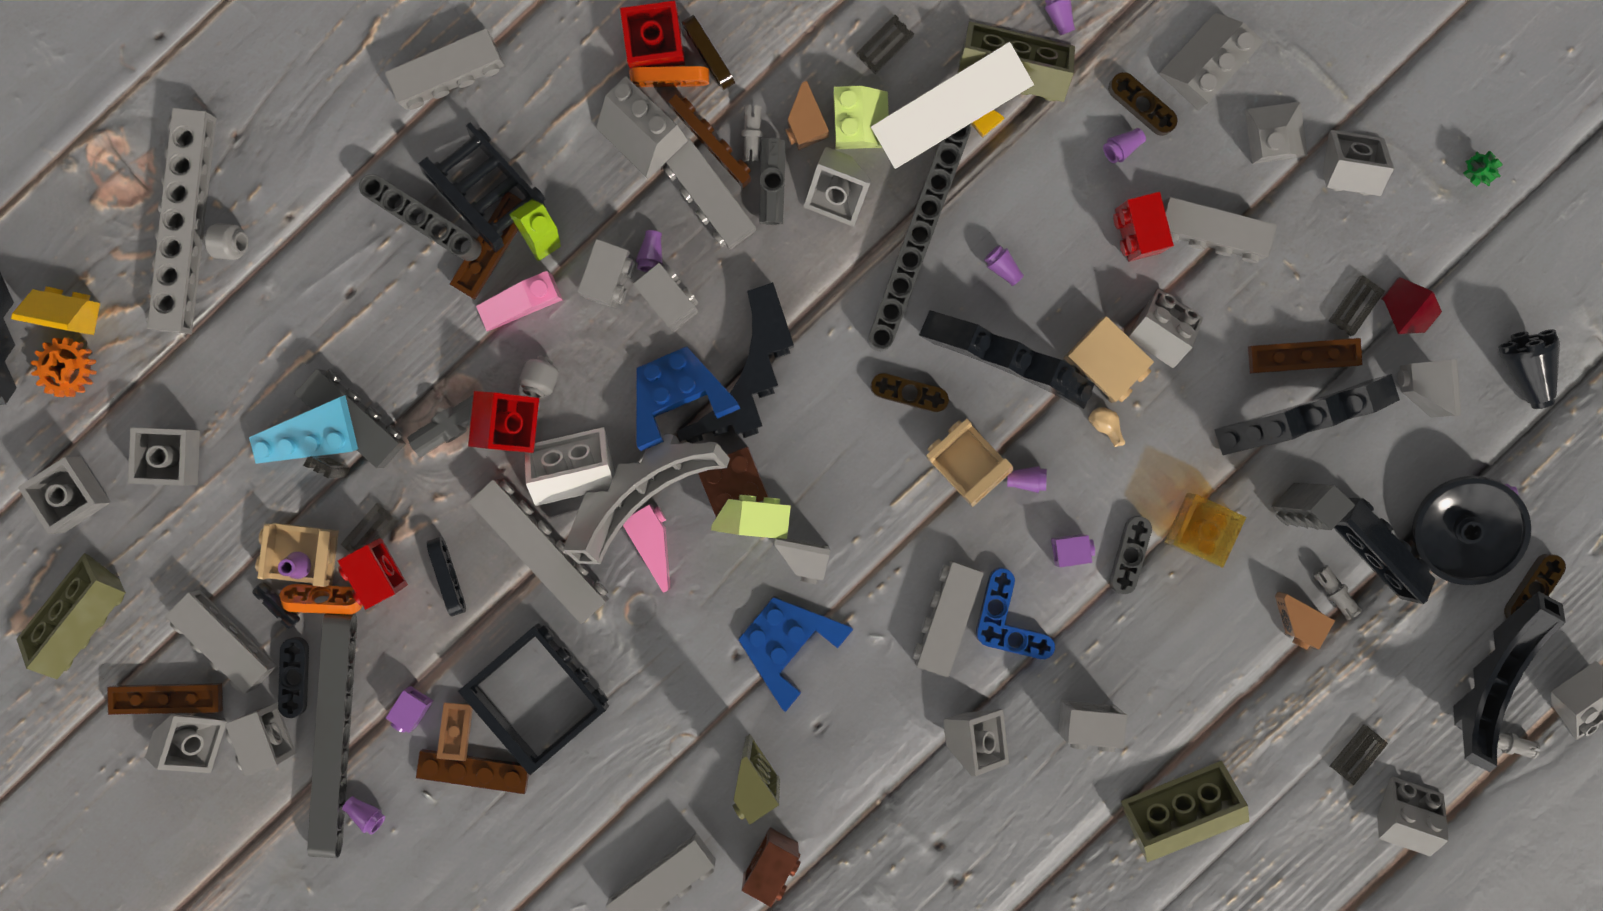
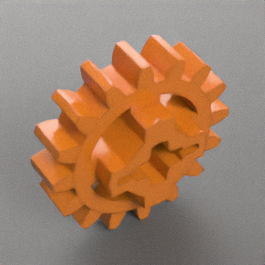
(55, 358)

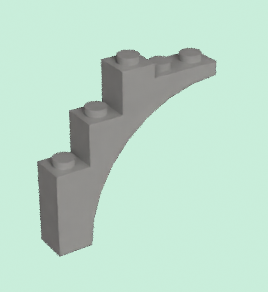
(632, 485)

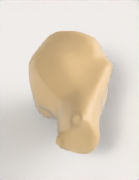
(1107, 422)

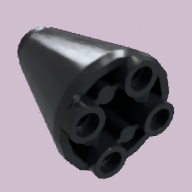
(1534, 365)

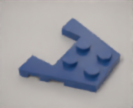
(670, 384)
(778, 636)

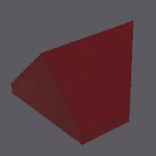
(1411, 306)

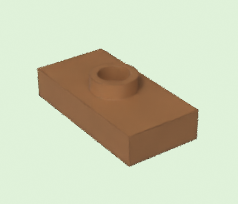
(454, 731)

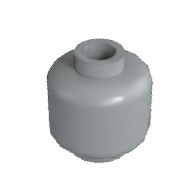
(225, 241)
(538, 377)

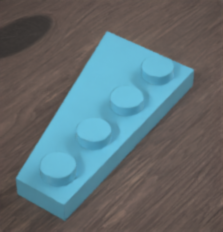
(313, 433)

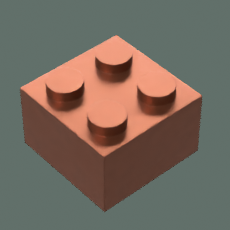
(737, 479)
(770, 867)

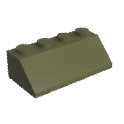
(1046, 61)
(70, 617)
(756, 784)
(1185, 811)

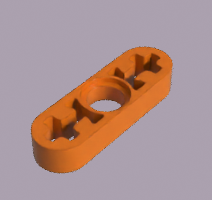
(669, 76)
(301, 599)

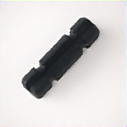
(274, 605)

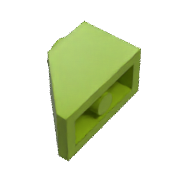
(537, 228)

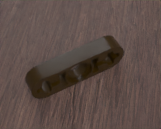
(708, 52)
(1155, 102)
(927, 405)
(1547, 587)

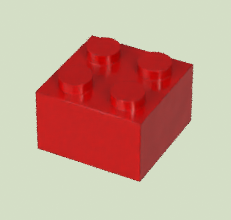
(652, 35)
(1143, 227)
(503, 422)
(372, 574)

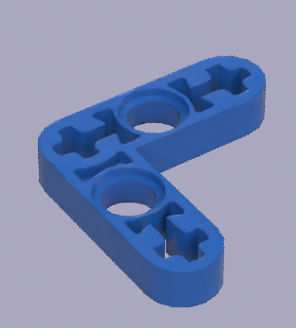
(997, 621)

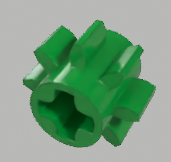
(1482, 168)

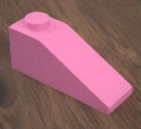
(519, 300)
(650, 539)

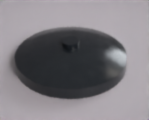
(1471, 530)

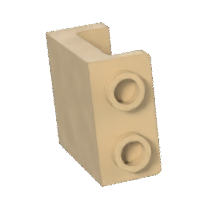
(1110, 360)
(968, 462)
(280, 540)

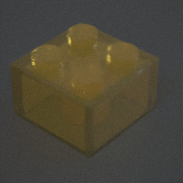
(1205, 529)

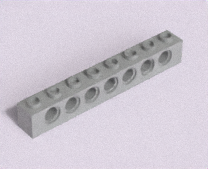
(190, 233)

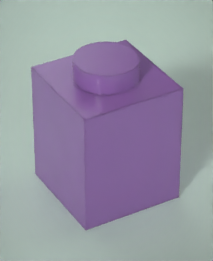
(1072, 550)
(409, 710)

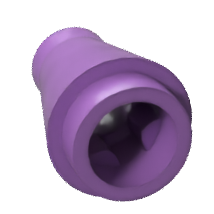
(1061, 14)
(1122, 145)
(650, 251)
(1003, 264)
(1028, 479)
(295, 565)
(364, 815)

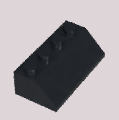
(1386, 553)

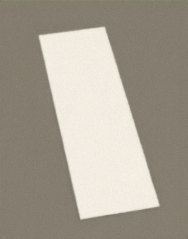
(952, 105)

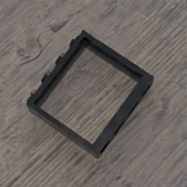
(503, 729)

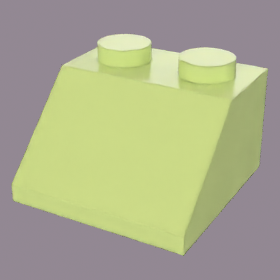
(854, 114)
(753, 518)

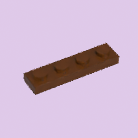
(703, 132)
(474, 274)
(1305, 355)
(165, 698)
(473, 772)

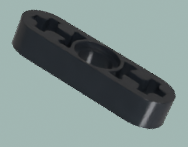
(446, 576)
(284, 685)

